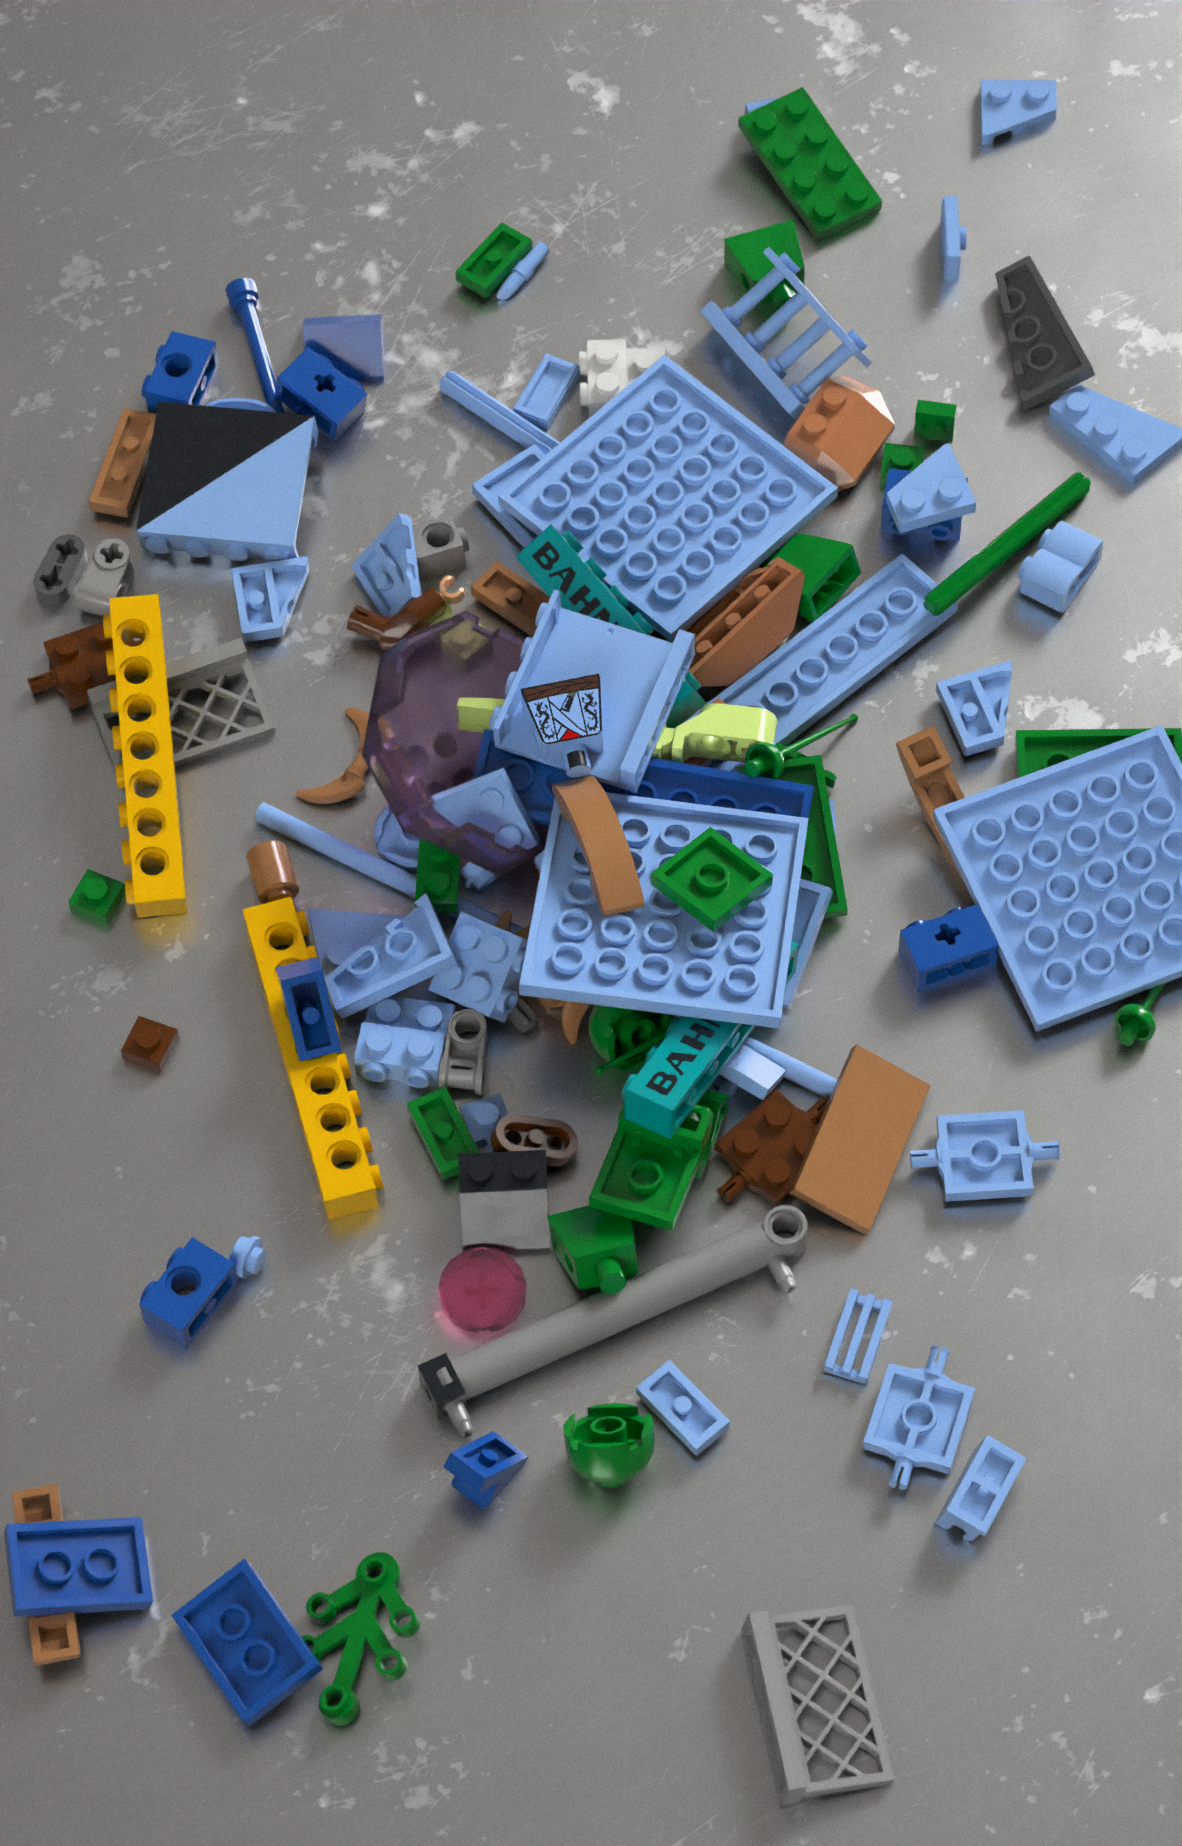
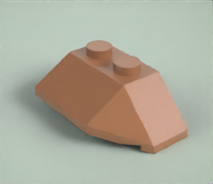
(841, 430)
(746, 624)

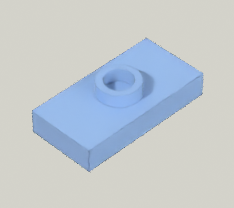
(952, 237)

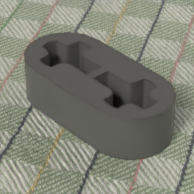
(67, 573)

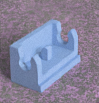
(981, 1488)

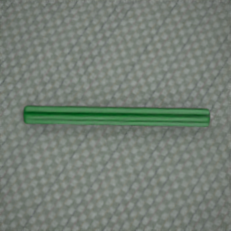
(1006, 544)

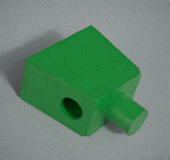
(749, 264)
(827, 568)
(595, 1247)

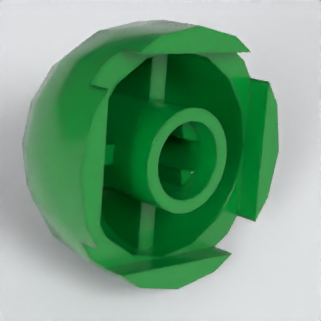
(620, 1030)
(609, 1443)

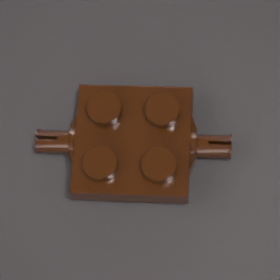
(77, 664)
(768, 1148)

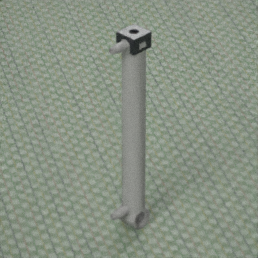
(577, 1326)

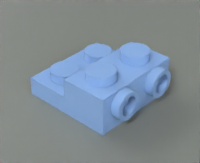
(486, 968)
(403, 1041)

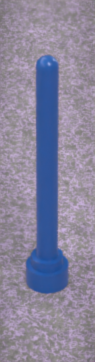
(243, 297)

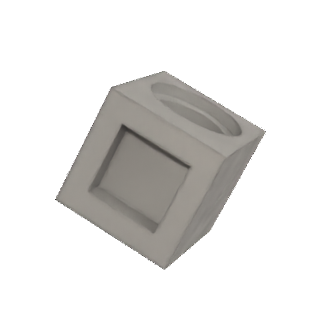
(441, 560)

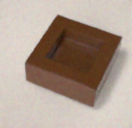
(149, 1043)

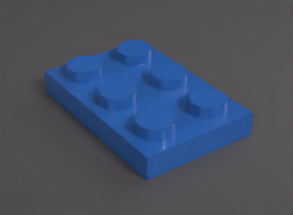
(77, 1566)
(247, 1642)

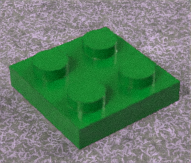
(711, 879)

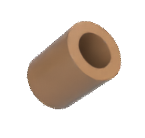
(272, 871)

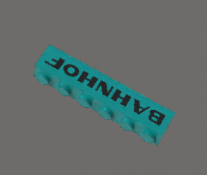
(558, 566)
(684, 1068)

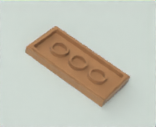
(860, 1139)

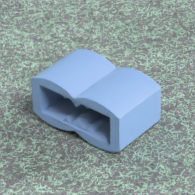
(1060, 566)

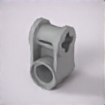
(105, 578)
(465, 1060)

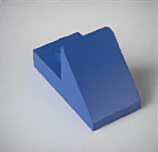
(484, 1467)

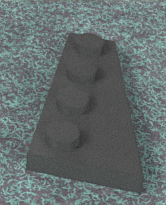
(1040, 338)

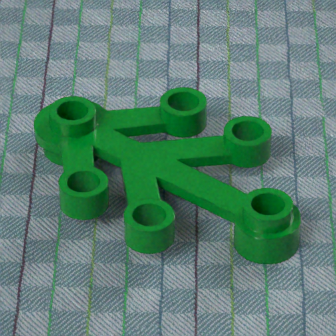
(359, 1629)

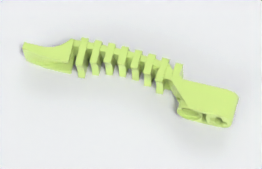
(715, 733)

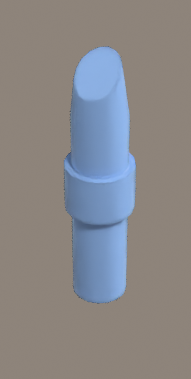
(523, 271)

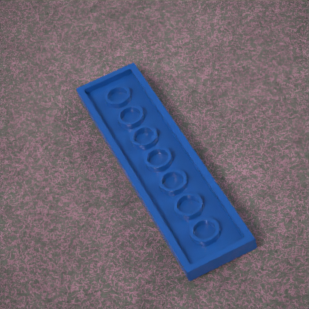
(661, 781)

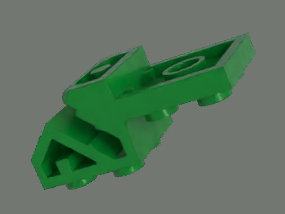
(650, 1174)

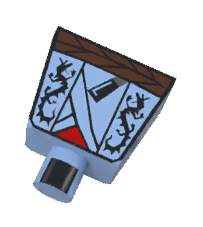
(566, 721)

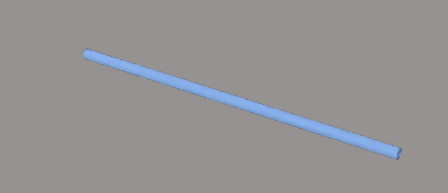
(406, 883)

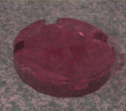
(482, 1290)

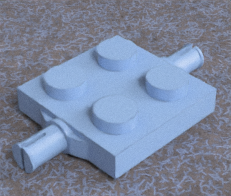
(984, 1155)
(919, 1418)

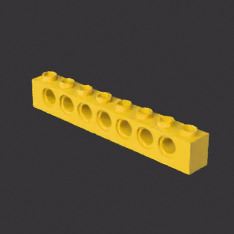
(166, 891)
(341, 1189)

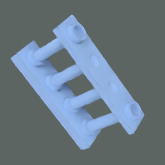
(751, 345)

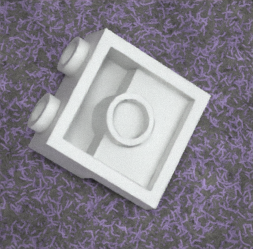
(611, 369)

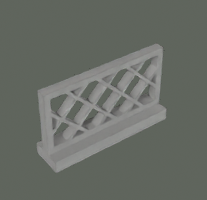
(186, 674)
(777, 1708)

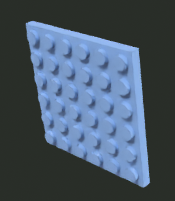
(670, 495)
(1079, 874)
(660, 953)

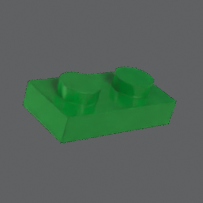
(493, 260)
(438, 877)
(441, 1130)

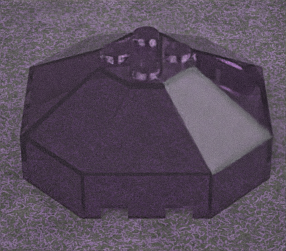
(415, 735)

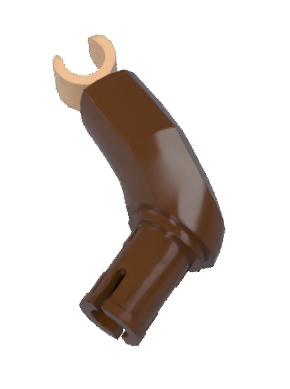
(410, 619)

